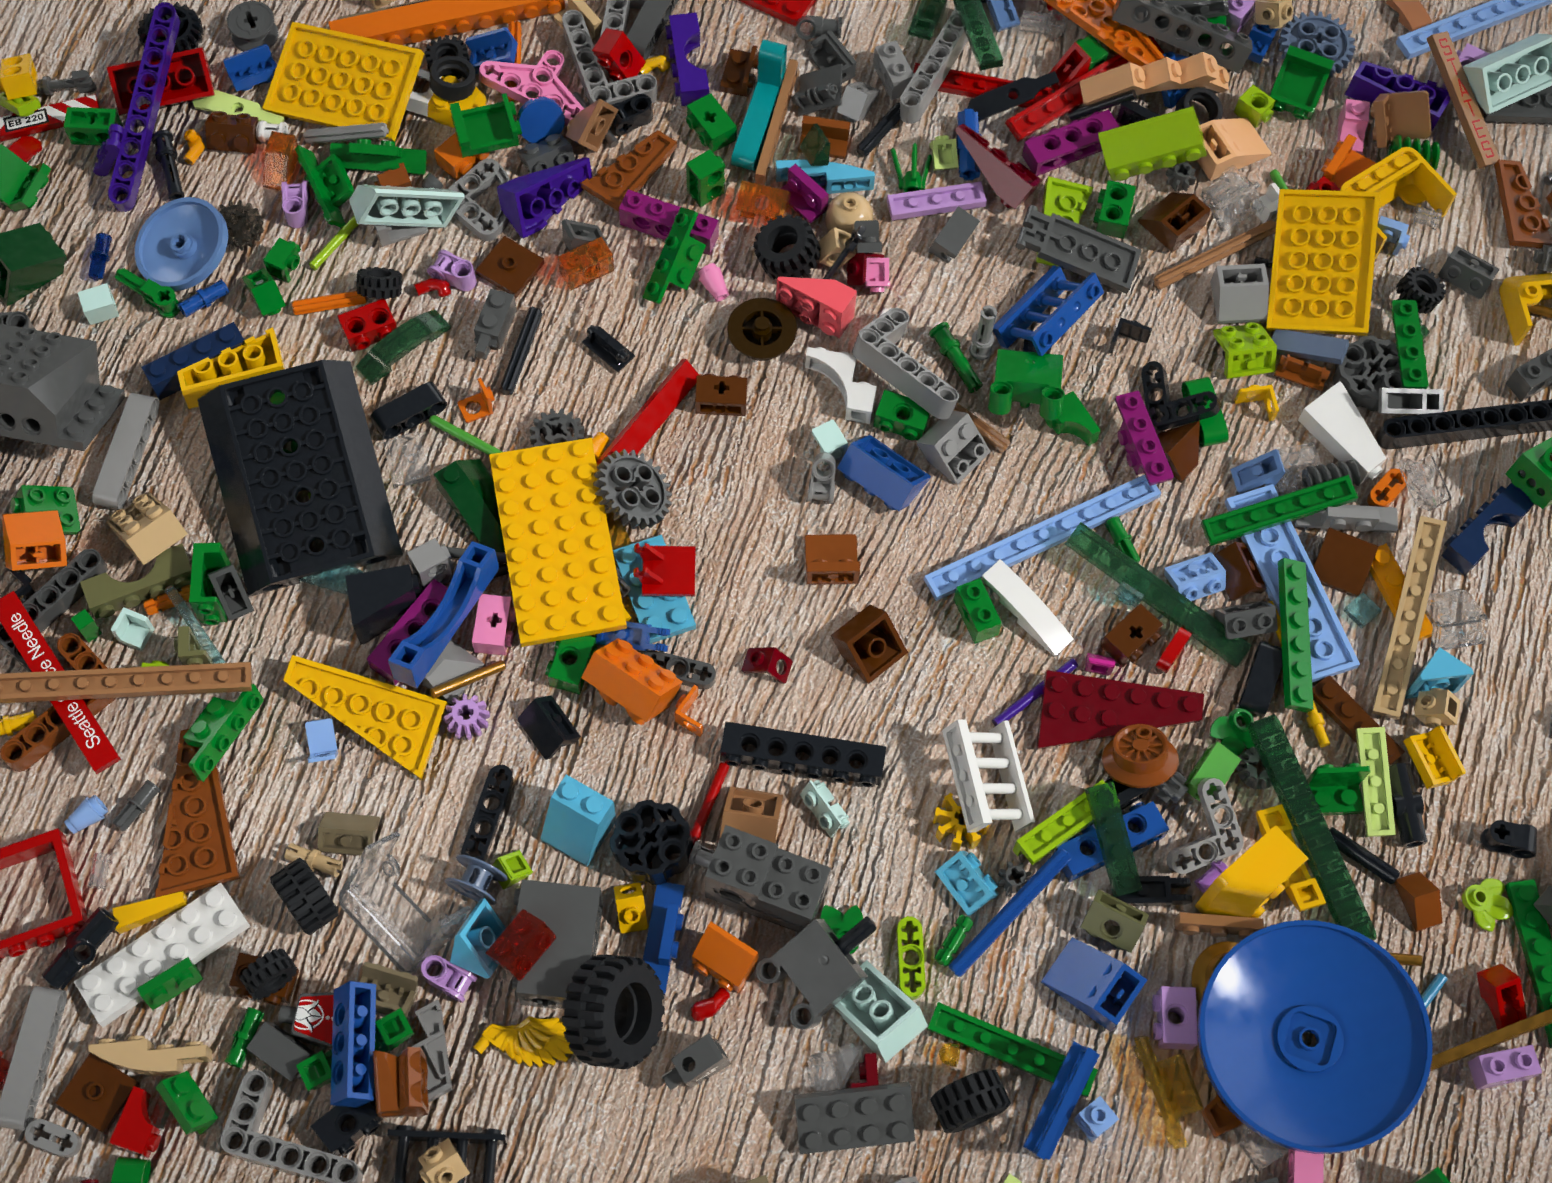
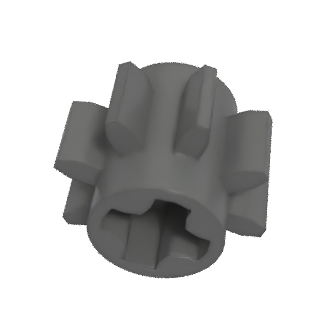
(1181, 176)
(1544, 258)
(1173, 788)
(1018, 873)

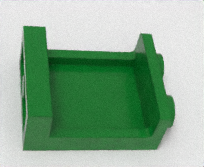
(1300, 82)
(486, 127)
(206, 559)

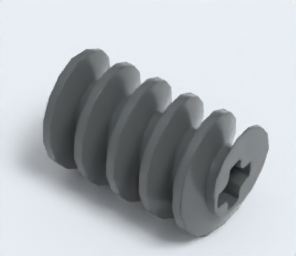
(1316, 475)

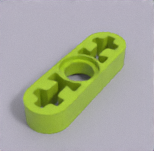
(919, 978)

